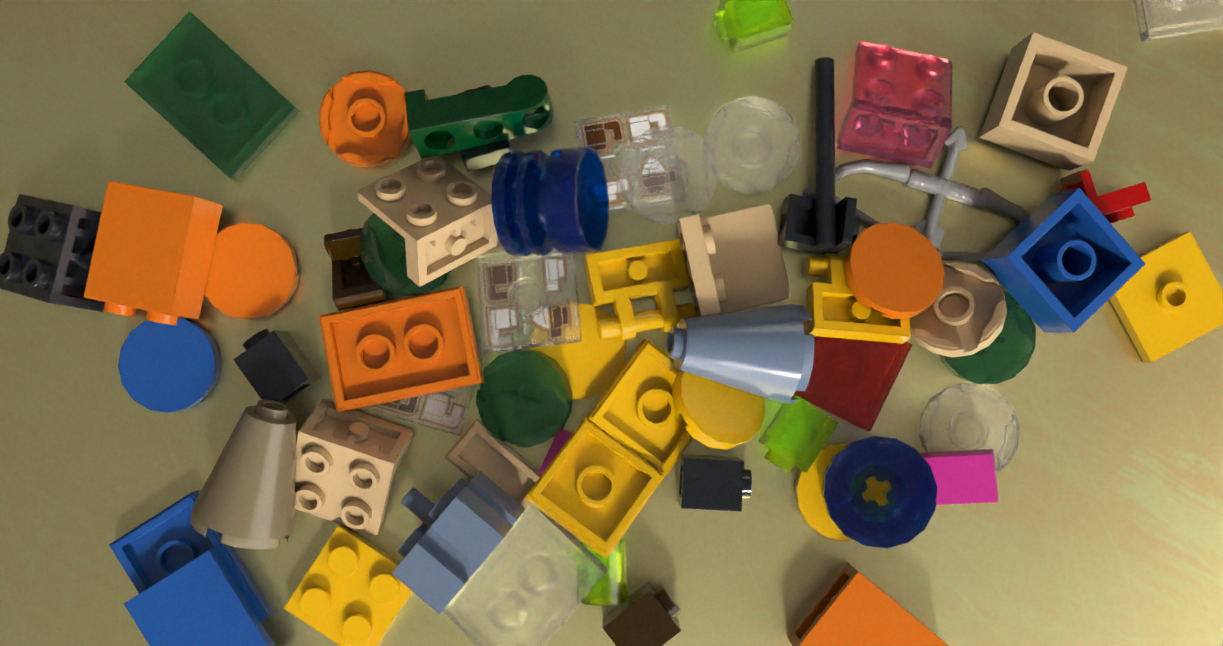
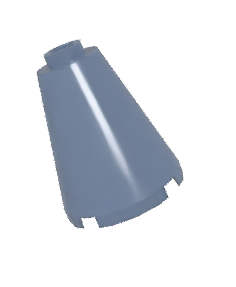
(747, 350)

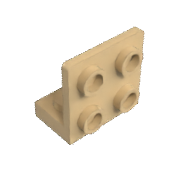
(437, 213)
(733, 260)
(347, 466)

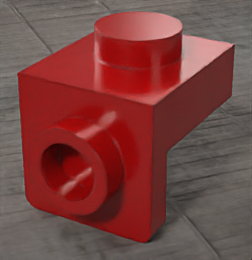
(1113, 205)

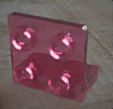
(898, 105)

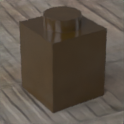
(644, 619)

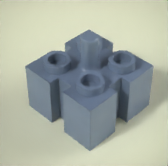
(453, 537)

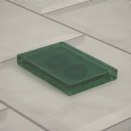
(212, 96)

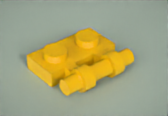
(635, 274)
(838, 313)

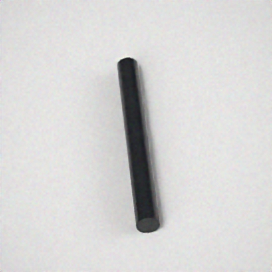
(825, 154)

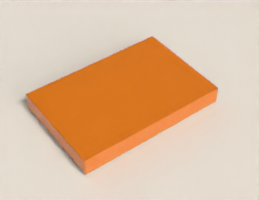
(401, 349)

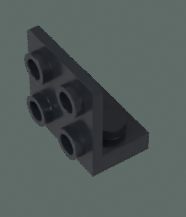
(50, 252)

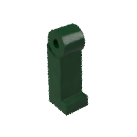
(478, 116)

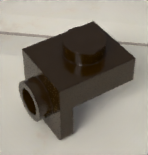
(350, 279)

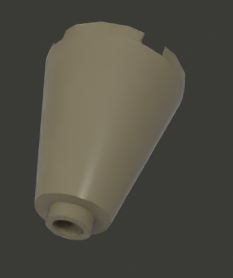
(253, 481)

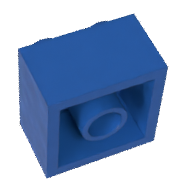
(1063, 262)

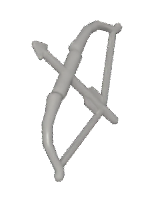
(939, 186)

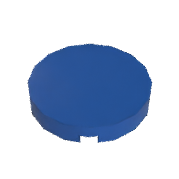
(169, 365)

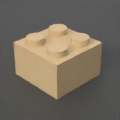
(1053, 102)

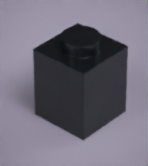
(276, 366)
(713, 482)

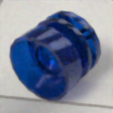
(550, 202)
(906, 503)

